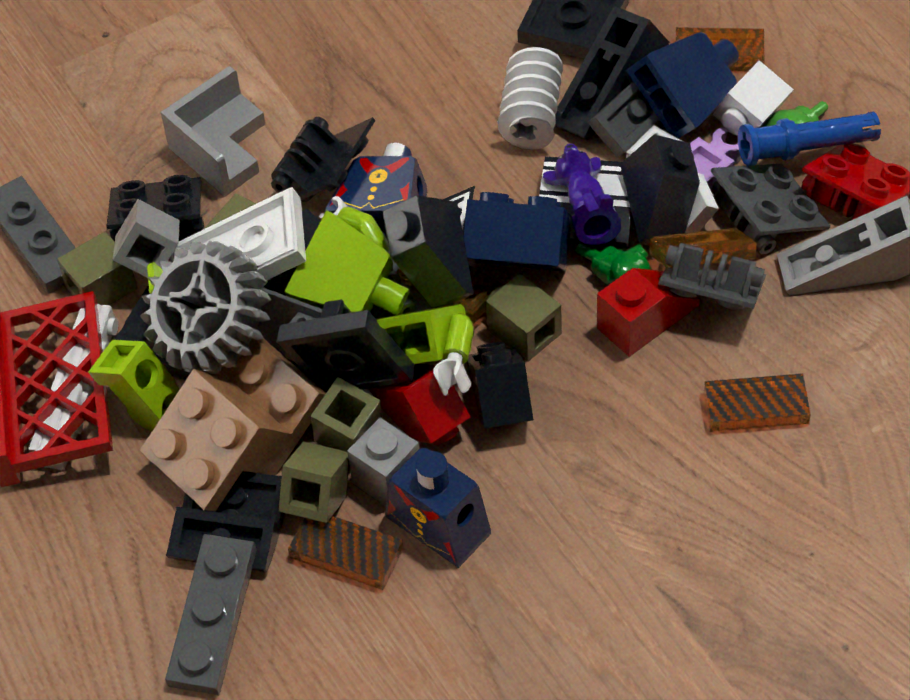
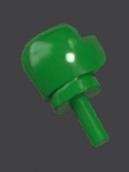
(613, 262)

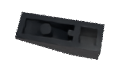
(603, 72)

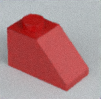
(639, 309)
(422, 408)

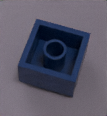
(515, 233)

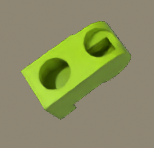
(136, 380)

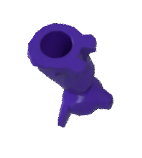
(594, 215)

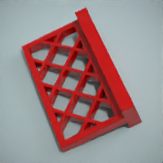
(61, 445)

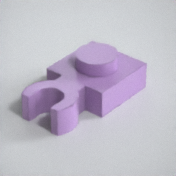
(714, 154)

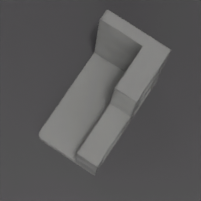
(207, 129)

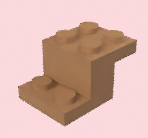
(233, 424)

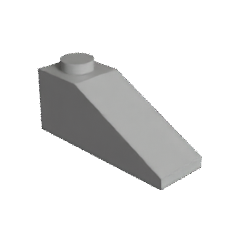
(853, 254)

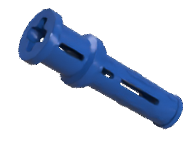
(787, 138)

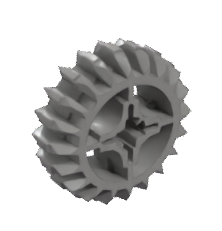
(211, 333)

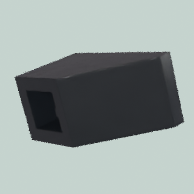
(500, 385)

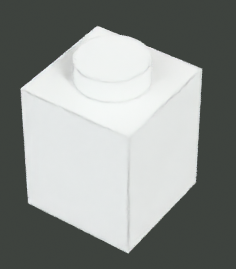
(753, 99)

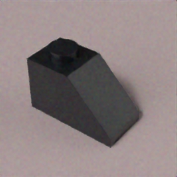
(660, 186)
(430, 248)

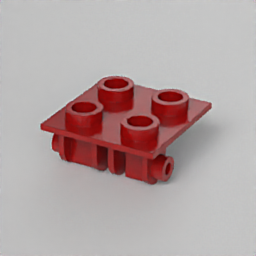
(856, 175)

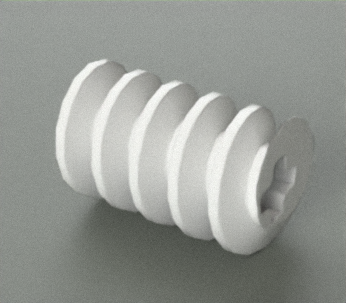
(530, 98)

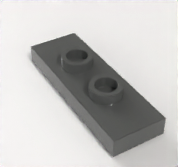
(33, 232)

